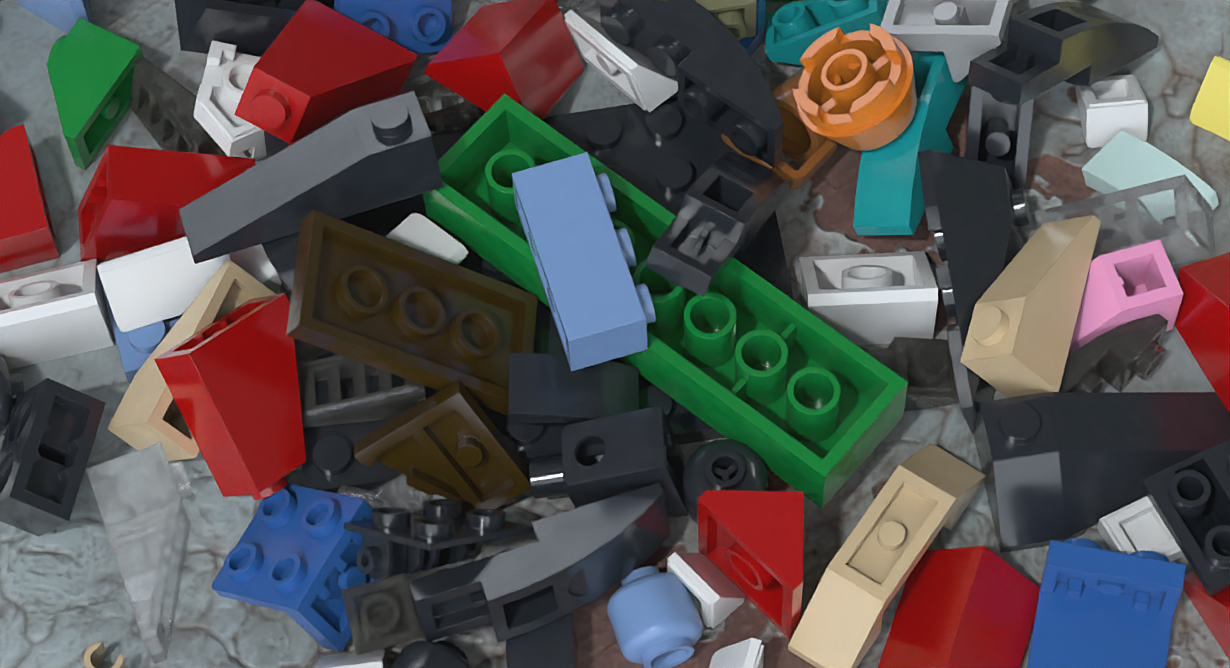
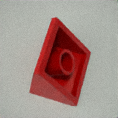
(511, 51)
(758, 547)
(962, 613)

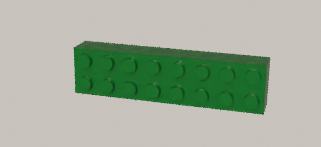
(733, 358)

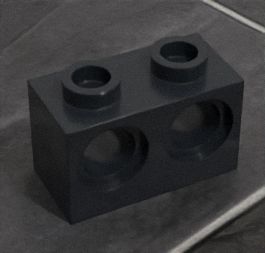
(46, 455)

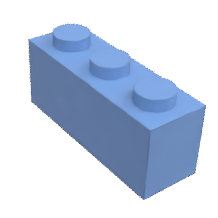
(583, 260)

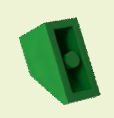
(91, 86)

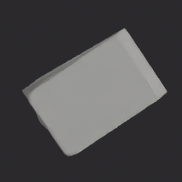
(953, 26)

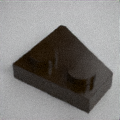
(449, 451)

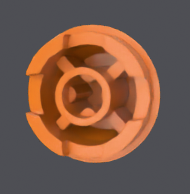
(857, 87)

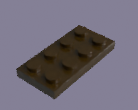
(407, 310)

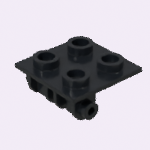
(426, 539)

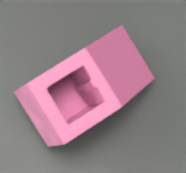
(1126, 288)

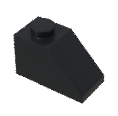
(998, 133)

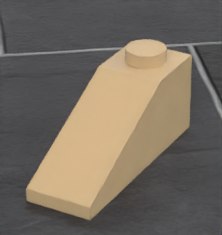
(1031, 310)
(148, 408)

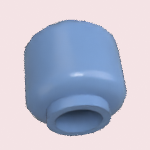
(654, 619)

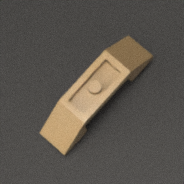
(879, 555)

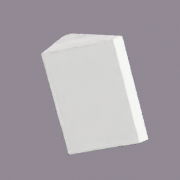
(871, 295)
(53, 314)

